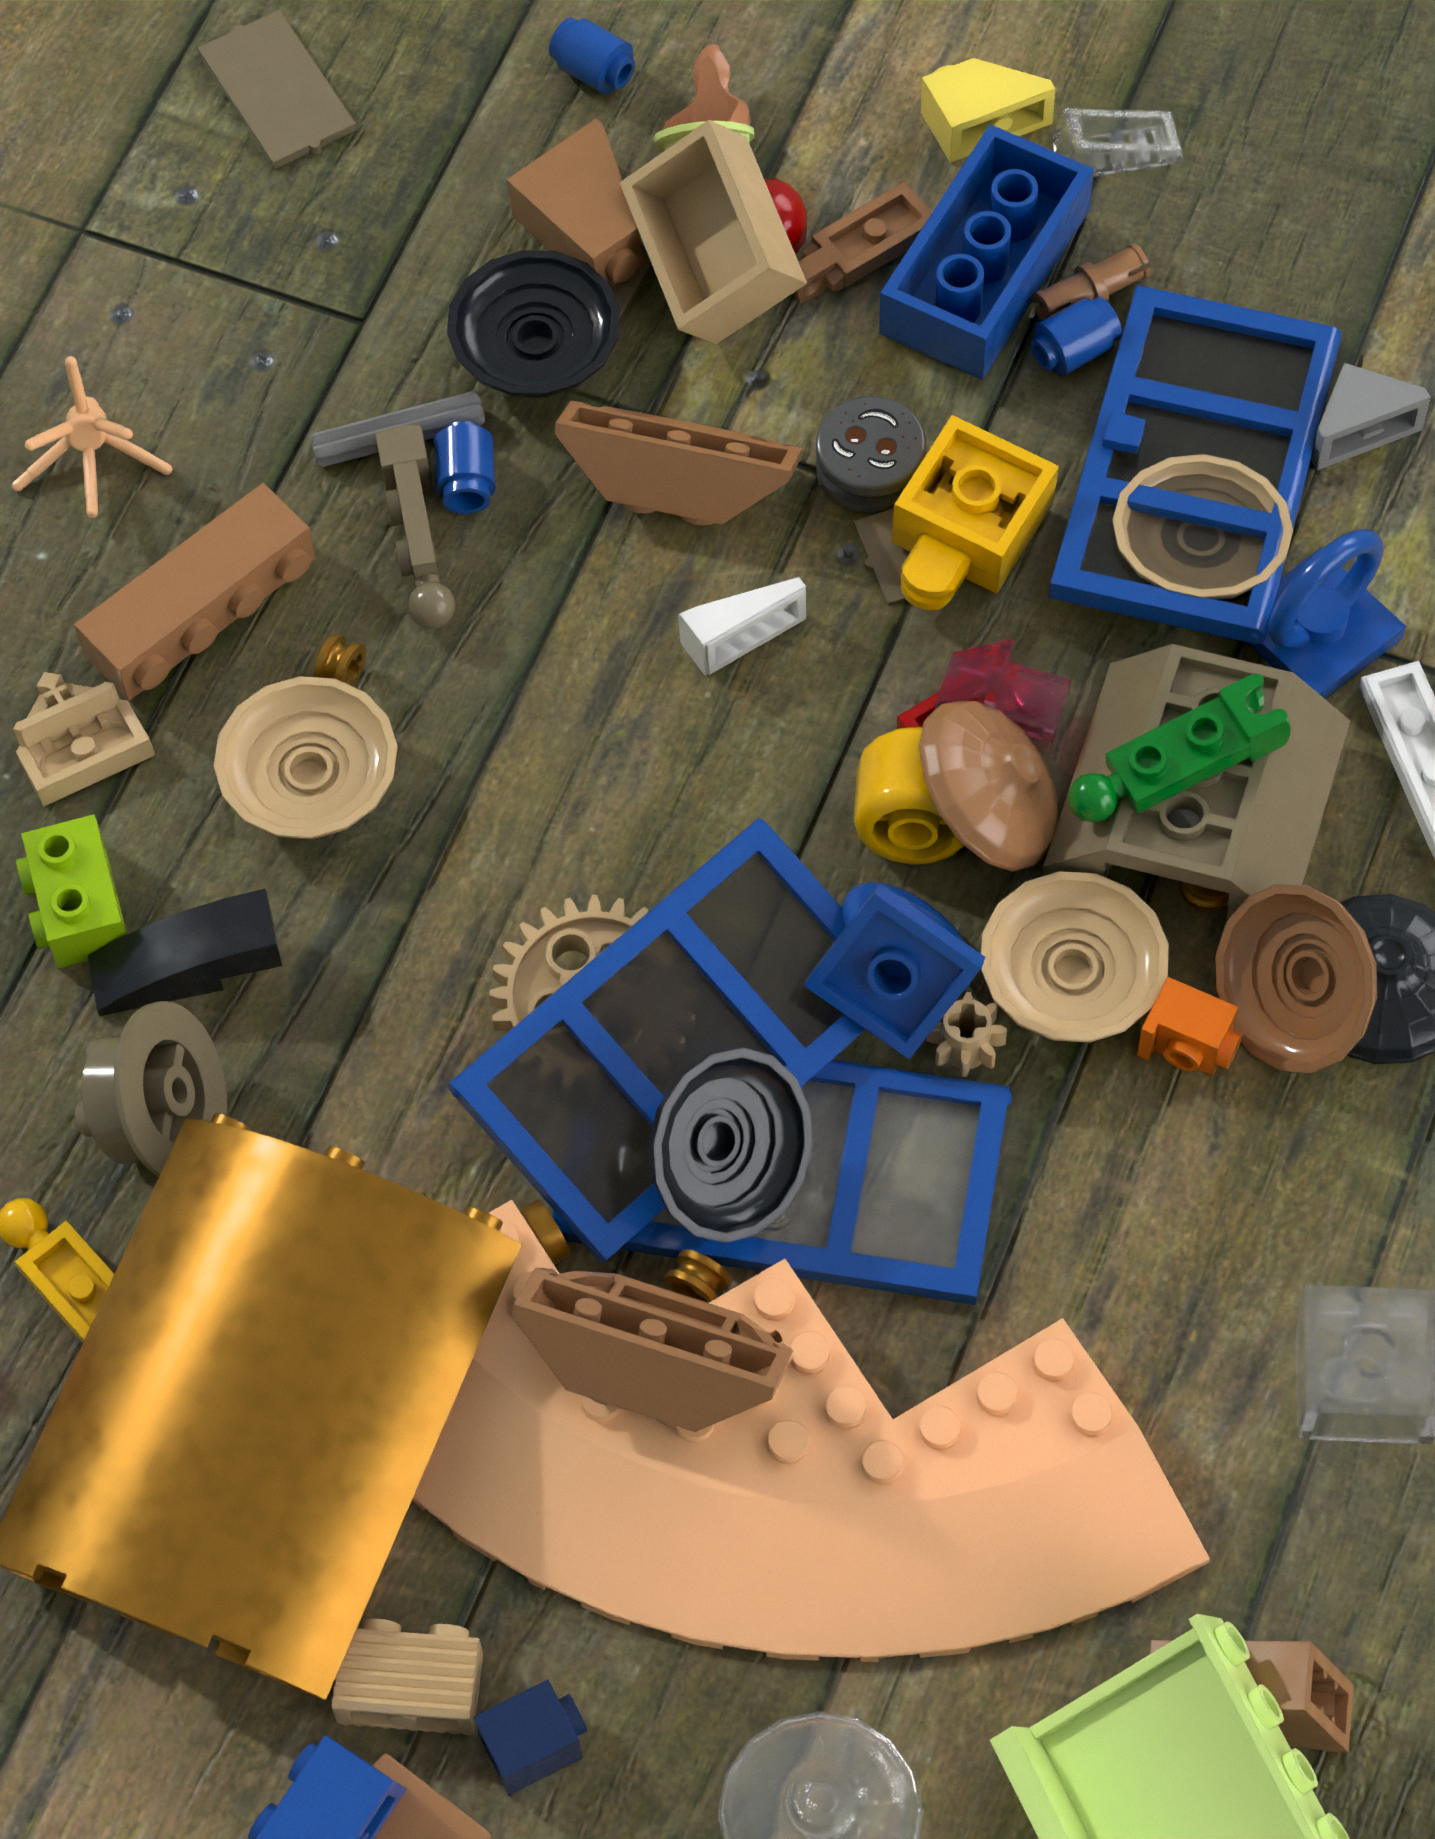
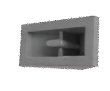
(1366, 414)

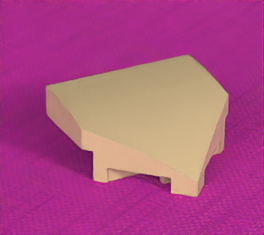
(77, 737)

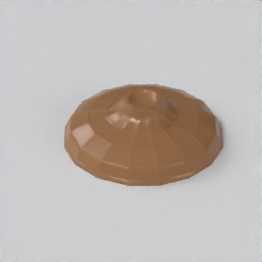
(989, 784)
(1297, 976)

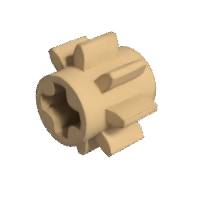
(968, 1052)

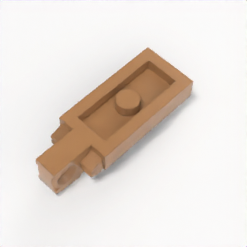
(862, 241)

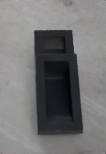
(186, 954)

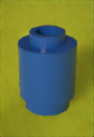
(592, 55)
(1075, 335)
(464, 467)

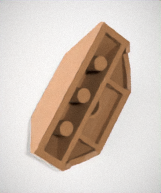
(673, 463)
(649, 1347)

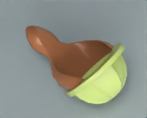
(711, 102)

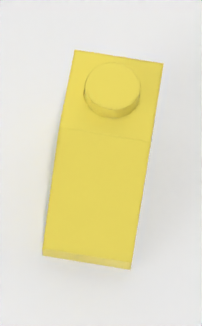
(971, 95)

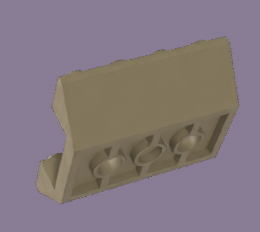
(1253, 816)

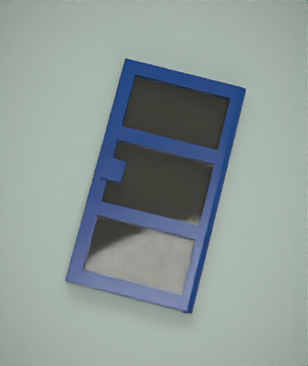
(1189, 384)
(693, 977)

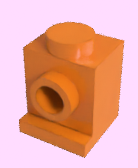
(1190, 1029)

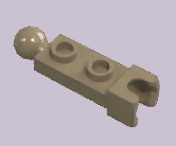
(405, 478)

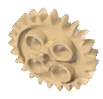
(533, 968)

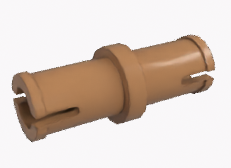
(1093, 281)

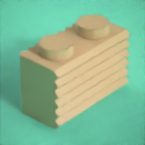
(409, 1679)

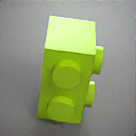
(73, 890)

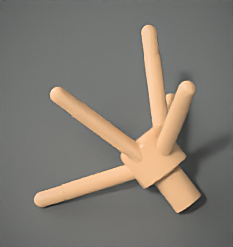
(85, 431)

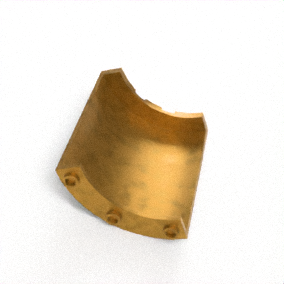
(257, 1400)

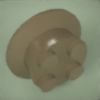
(148, 1084)

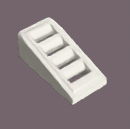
(738, 624)

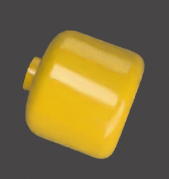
(894, 805)

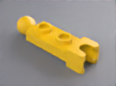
(56, 1263)

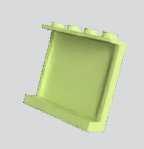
(1168, 1753)

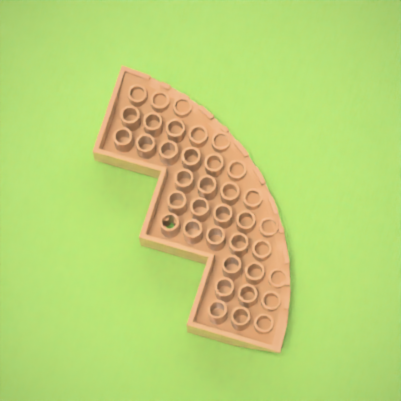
(816, 1512)

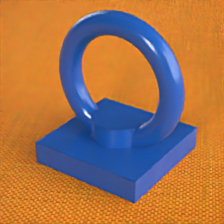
(1326, 618)
(894, 965)

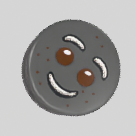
(868, 453)

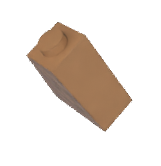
(577, 205)
(1308, 1689)

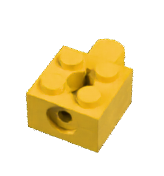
(968, 513)

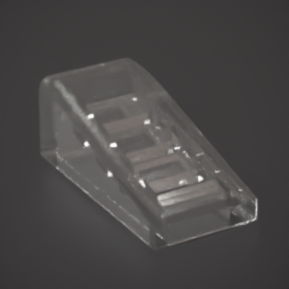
(1081, 130)

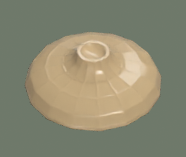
(1210, 466)
(305, 757)
(1074, 956)

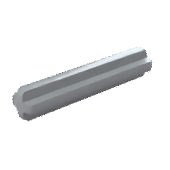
(359, 438)

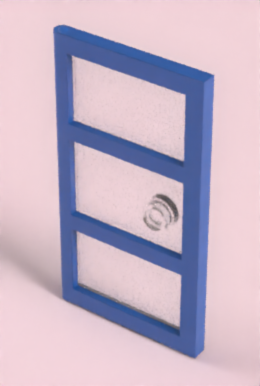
(889, 1190)

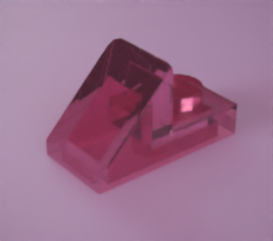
(1021, 693)

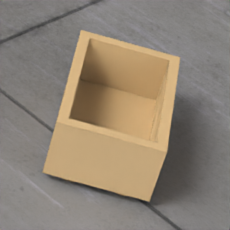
(712, 232)

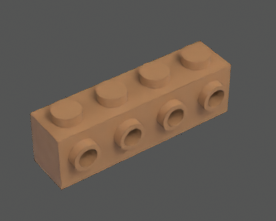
(196, 592)

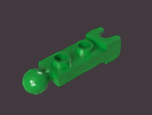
(1183, 752)

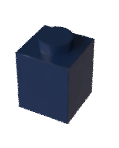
(531, 1736)

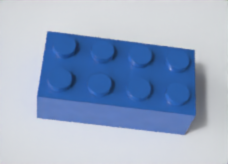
(985, 251)

